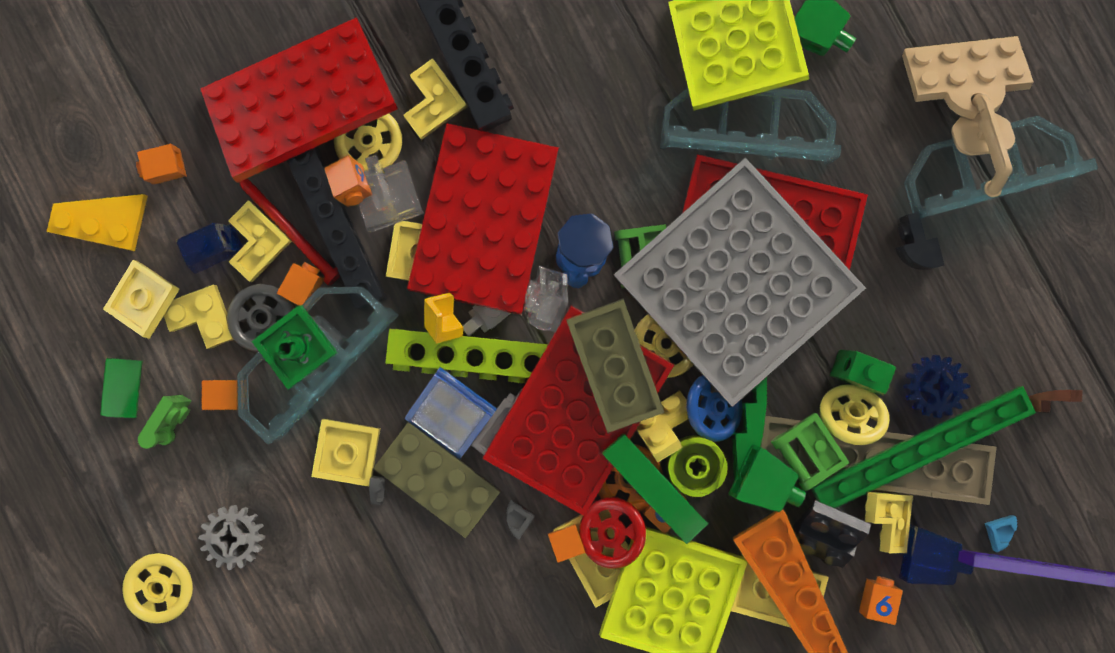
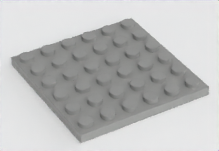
(739, 282)

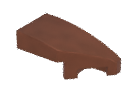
(1042, 401)

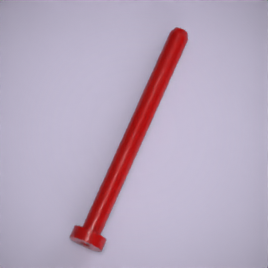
(331, 274)

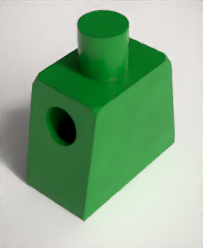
(822, 25)
(863, 371)
(766, 482)

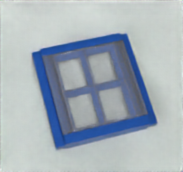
(450, 413)

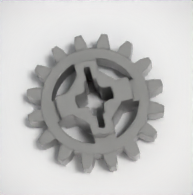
(232, 525)

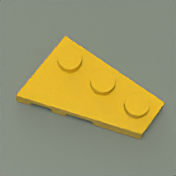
(102, 221)

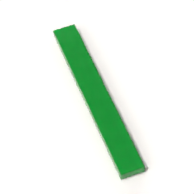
(924, 448)

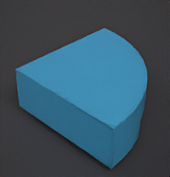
(1001, 532)

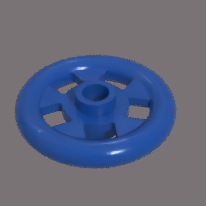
(715, 409)

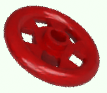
(635, 531)

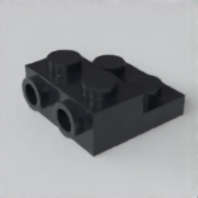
(830, 534)

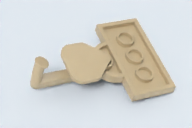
(973, 84)

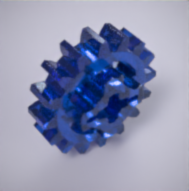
(938, 397)

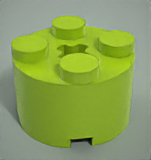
(703, 480)

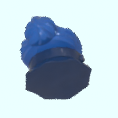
(583, 248)

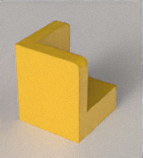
(440, 320)

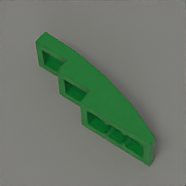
(752, 425)
(654, 488)

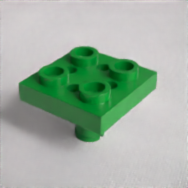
(275, 346)

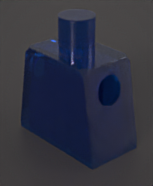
(207, 246)
(931, 559)

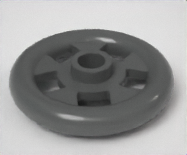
(237, 313)

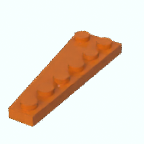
(786, 575)

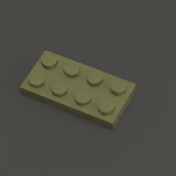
(615, 365)
(437, 479)

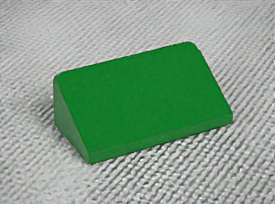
(121, 388)

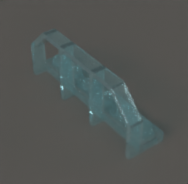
(763, 144)
(1017, 182)
(320, 382)

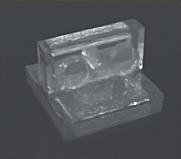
(392, 195)

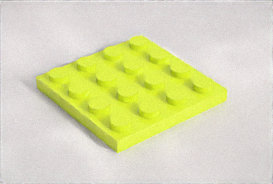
(737, 48)
(673, 596)

